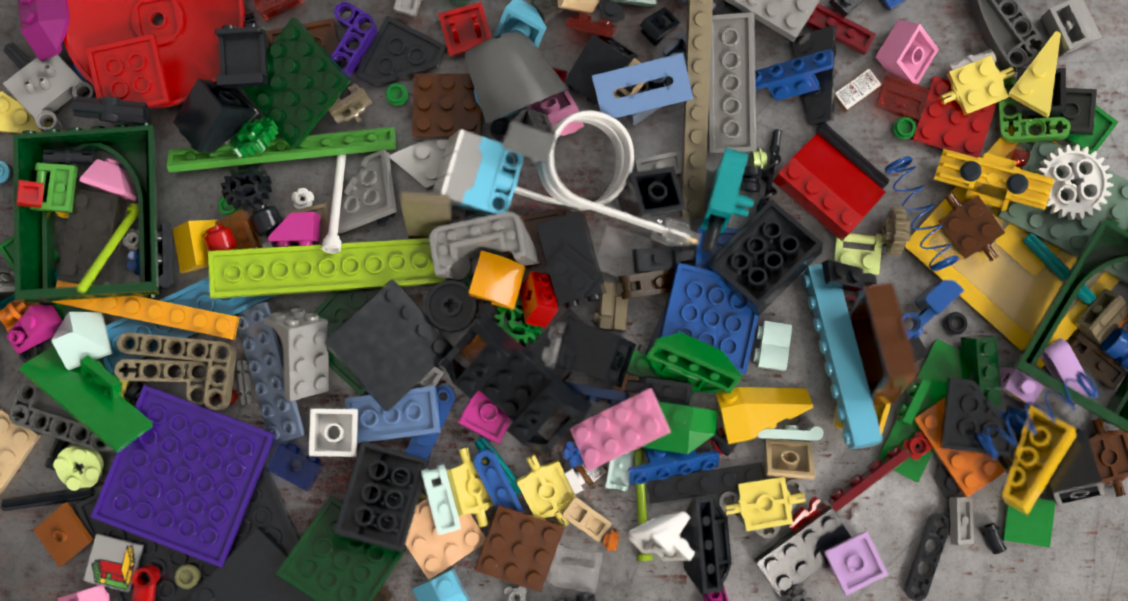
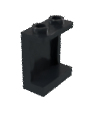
(242, 56)

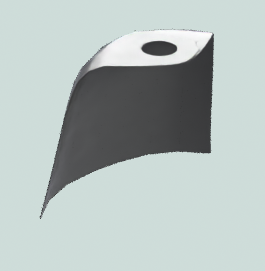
(510, 74)

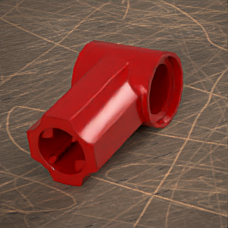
(145, 590)

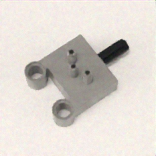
(43, 86)

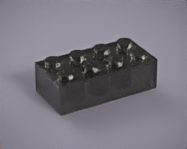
(88, 230)

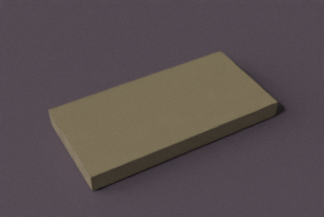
(425, 213)

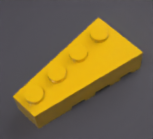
(1036, 459)

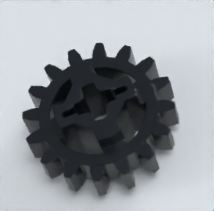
(246, 187)

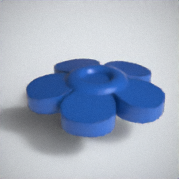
(134, 263)
(572, 453)

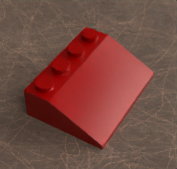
(829, 186)

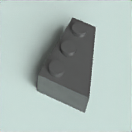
(531, 136)

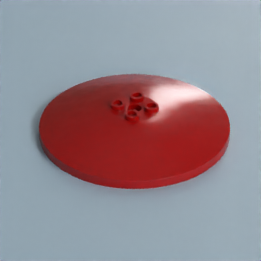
(184, 38)

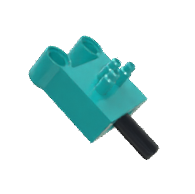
(724, 197)

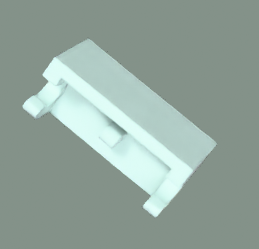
(618, 472)

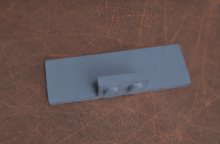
(266, 367)

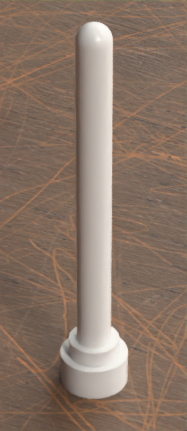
(332, 242)

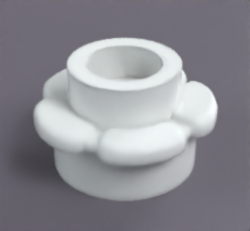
(296, 198)

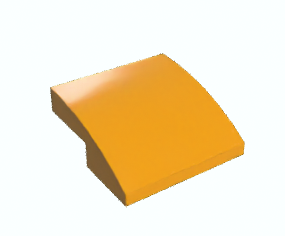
(497, 280)

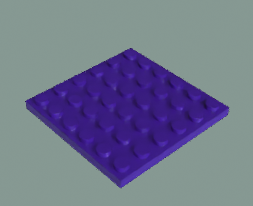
(184, 477)

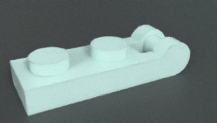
(792, 432)
(441, 500)

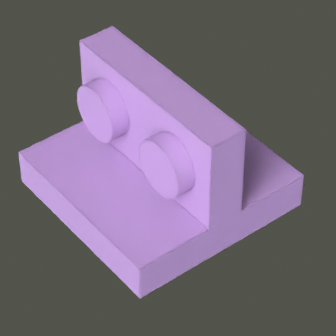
(855, 563)

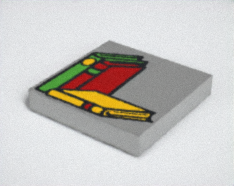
(113, 562)

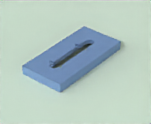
(671, 66)

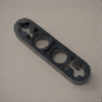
(931, 558)

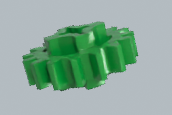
(254, 137)
(513, 328)

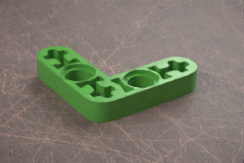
(1022, 125)

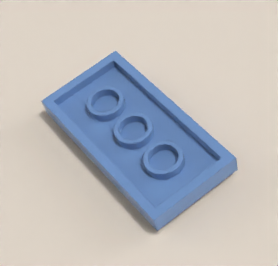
(412, 416)

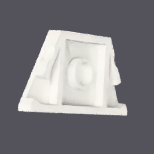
(422, 160)

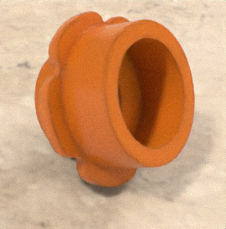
(611, 540)

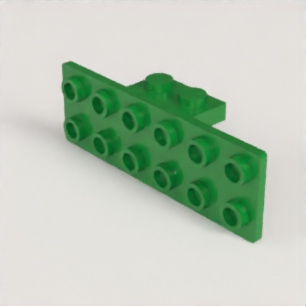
(927, 389)
(89, 396)

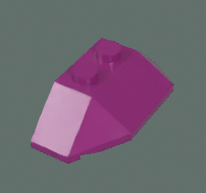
(44, 25)

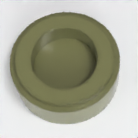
(187, 576)

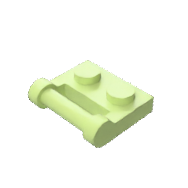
(864, 259)

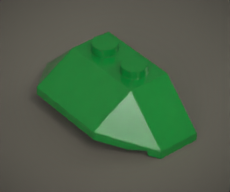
(693, 361)
(688, 428)

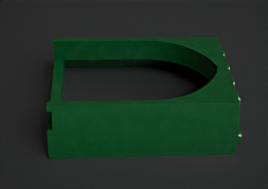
(36, 229)
(1104, 248)

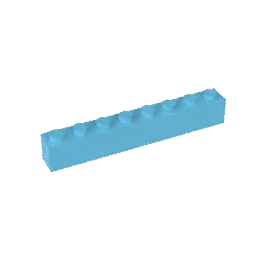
(842, 361)

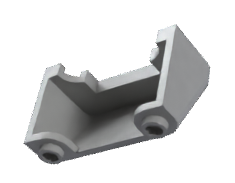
(460, 242)

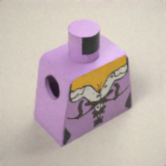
(1019, 387)

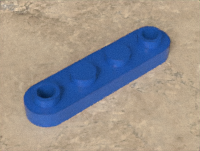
(423, 445)
(496, 480)

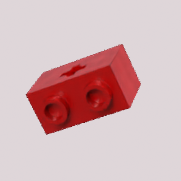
(538, 299)

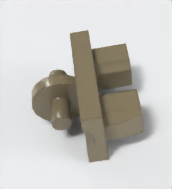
(351, 105)

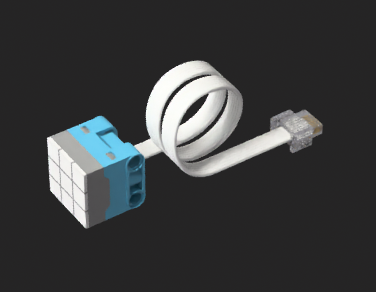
(483, 177)

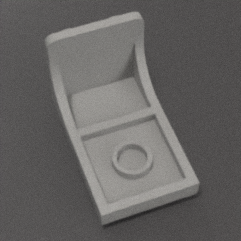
(304, 352)

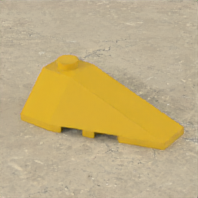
(756, 408)

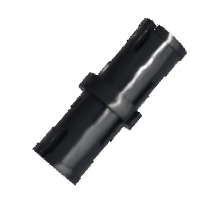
(68, 156)

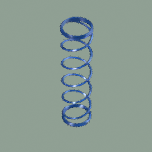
(888, 169)
(987, 443)

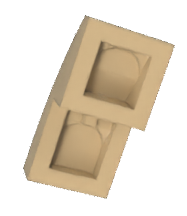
(586, 519)

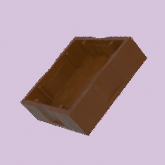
(883, 343)

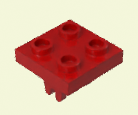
(464, 28)

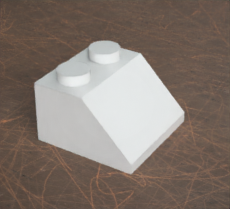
(333, 432)

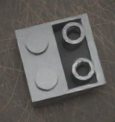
(1074, 24)

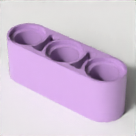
(1063, 364)

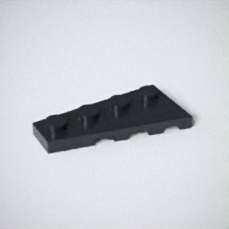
(819, 102)

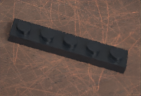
(703, 482)

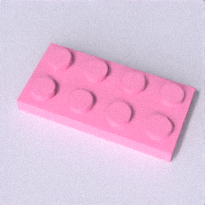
(620, 429)

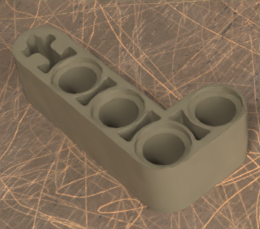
(163, 374)

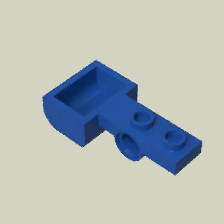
(931, 303)

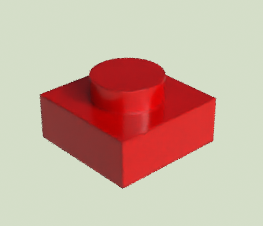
(30, 194)

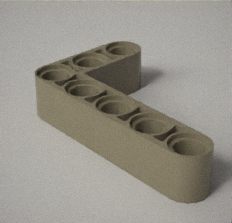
(188, 353)

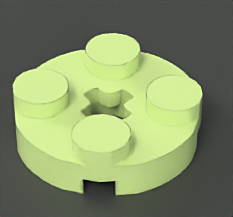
(70, 474)

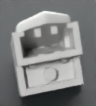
(662, 538)

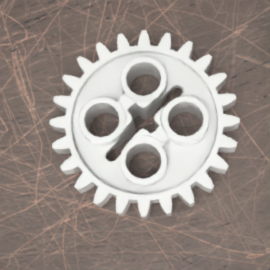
(1094, 180)

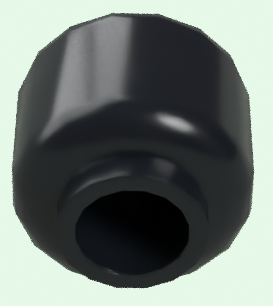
(265, 219)

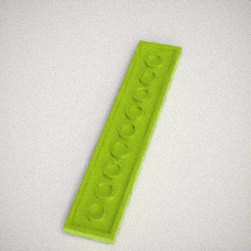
(313, 270)

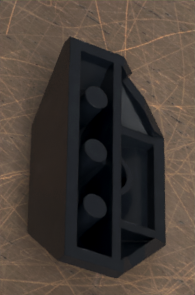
(709, 540)

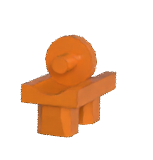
(13, 312)

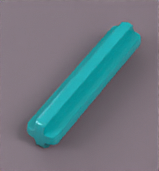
(482, 443)

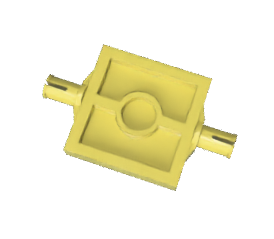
(977, 85)
(468, 489)
(546, 489)
(765, 503)

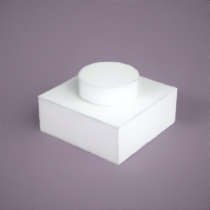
(575, 480)

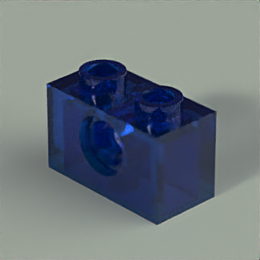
(282, 466)

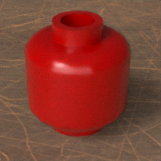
(219, 238)

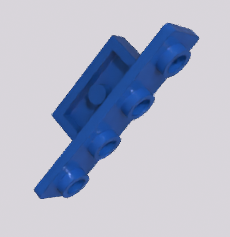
(794, 76)
(668, 464)

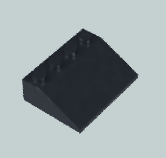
(765, 257)
(381, 497)

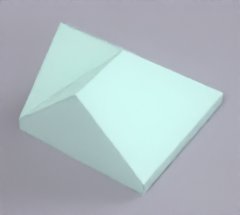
(81, 336)

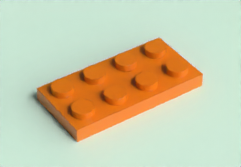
(967, 469)

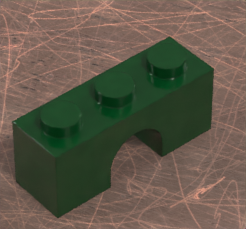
(982, 354)

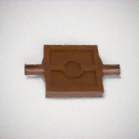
(971, 226)
(1111, 455)

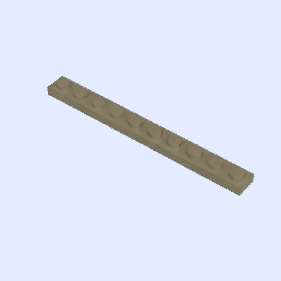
(696, 110)

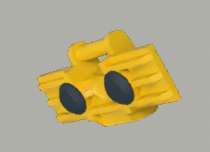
(995, 171)

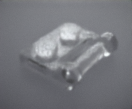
(576, 576)

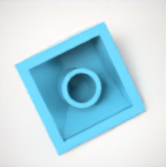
(522, 18)
(442, 588)

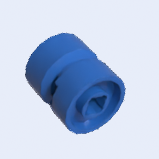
(1117, 347)

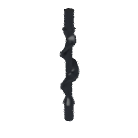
(767, 173)

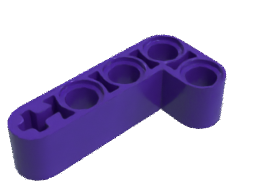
(353, 34)

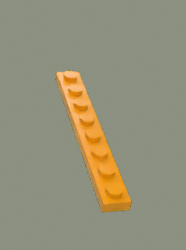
(159, 313)

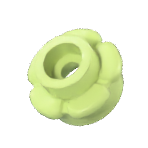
(758, 159)

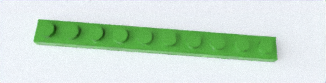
(280, 150)

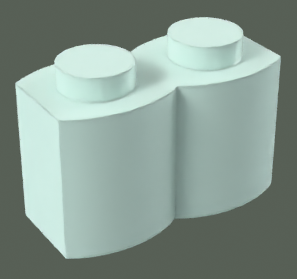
(773, 346)

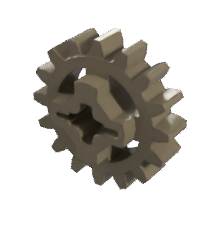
(895, 230)

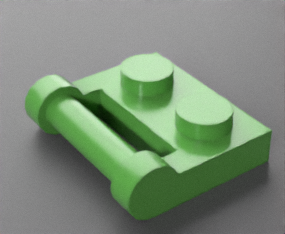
(61, 186)

